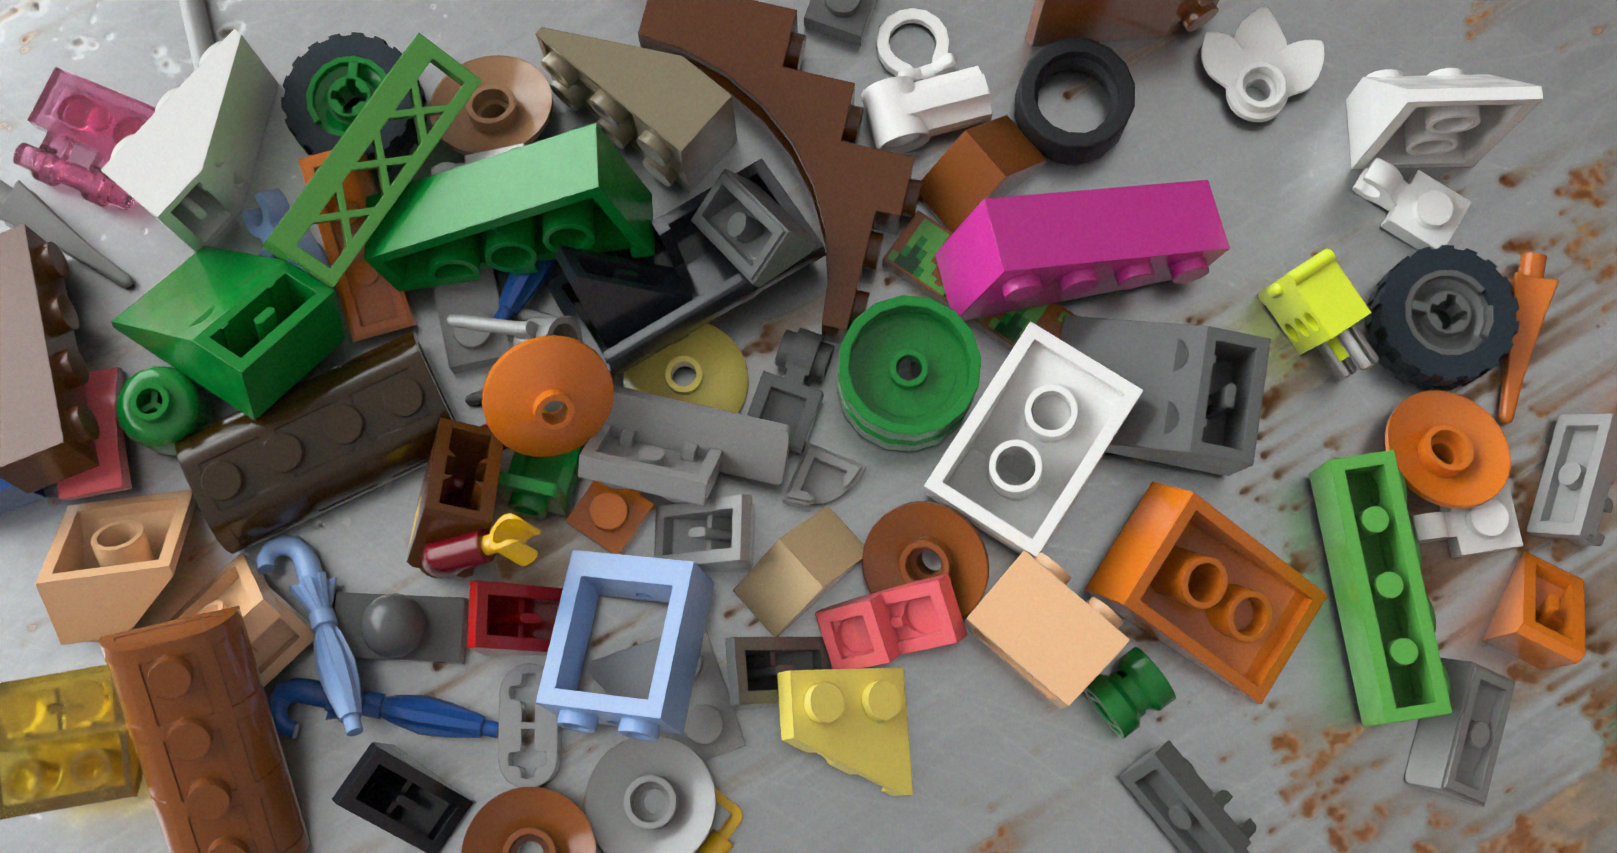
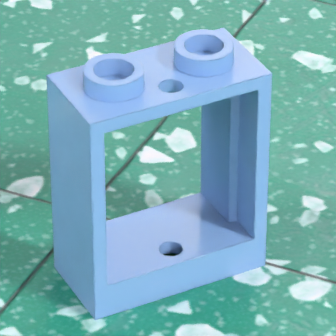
(631, 577)

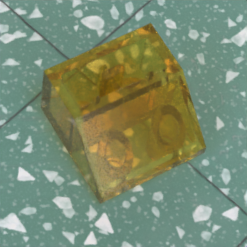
(64, 743)

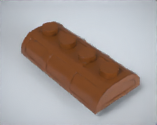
(206, 736)

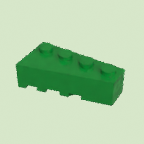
(513, 213)

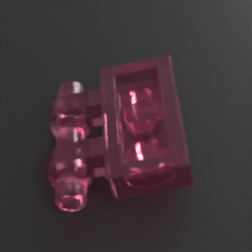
(87, 116)

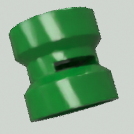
(1129, 692)

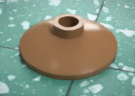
(504, 110)

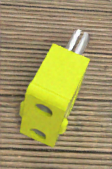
(1320, 310)

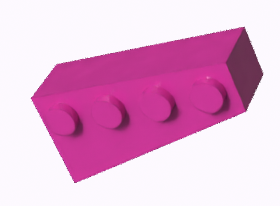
(1078, 245)

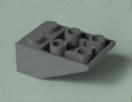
(1196, 385)

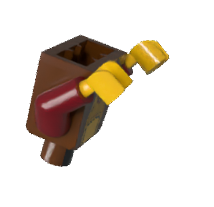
(459, 503)

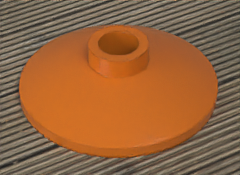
(545, 372)
(1464, 437)

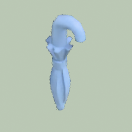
(332, 655)

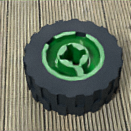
(332, 76)

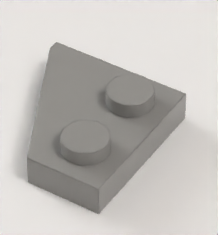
(710, 720)

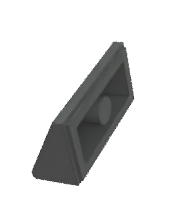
(751, 229)

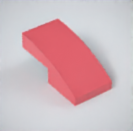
(113, 468)
(891, 623)

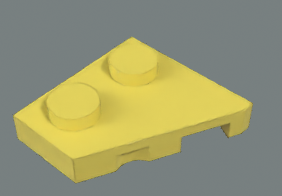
(851, 721)

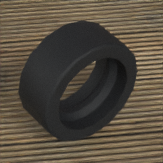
(1089, 58)

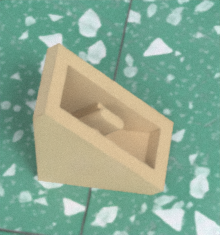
(800, 570)

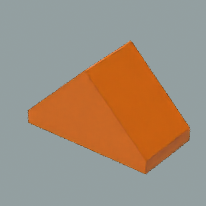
(1540, 615)

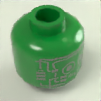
(162, 408)

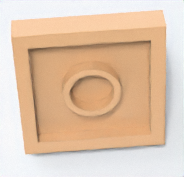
(272, 625)

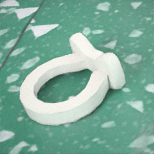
(942, 61)

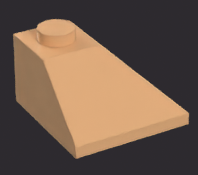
(112, 562)

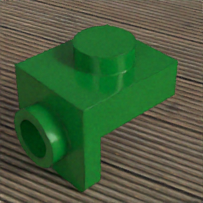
(540, 483)

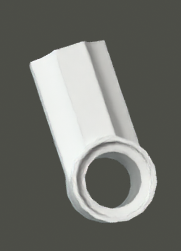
(910, 112)

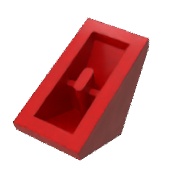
(511, 618)

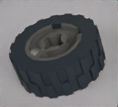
(1412, 338)

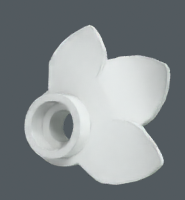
(1263, 60)

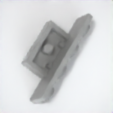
(680, 447)

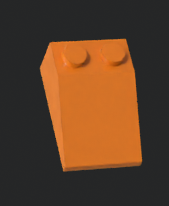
(1206, 589)

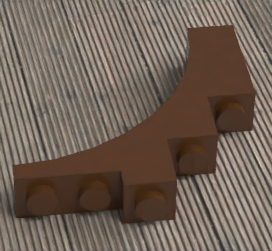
(854, 188)

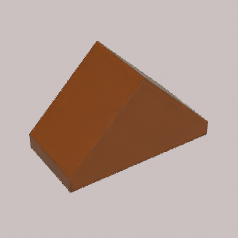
(978, 166)

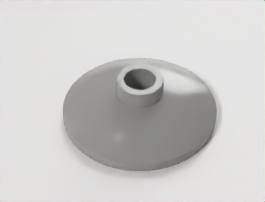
(618, 792)

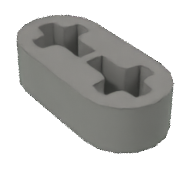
(514, 728)

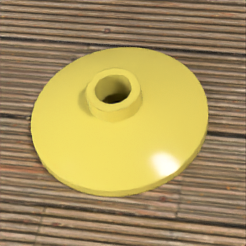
(718, 365)

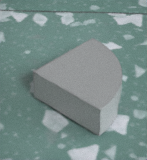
(822, 478)

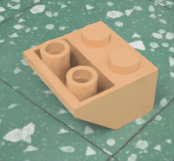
(1047, 628)

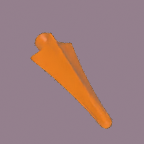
(1533, 298)

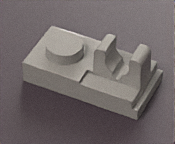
(1576, 479)

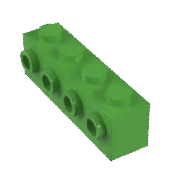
(1380, 589)

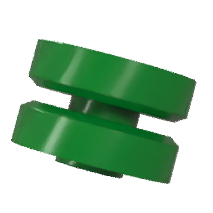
(940, 356)

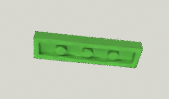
(351, 147)

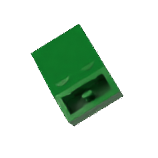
(237, 325)

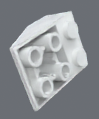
(200, 144)

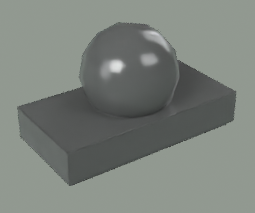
(403, 627)

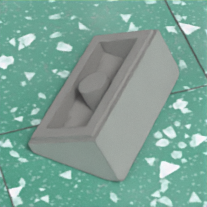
(1460, 749)

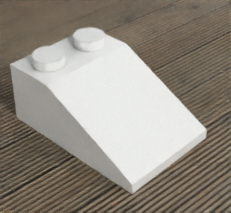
(1433, 117)
(1032, 441)

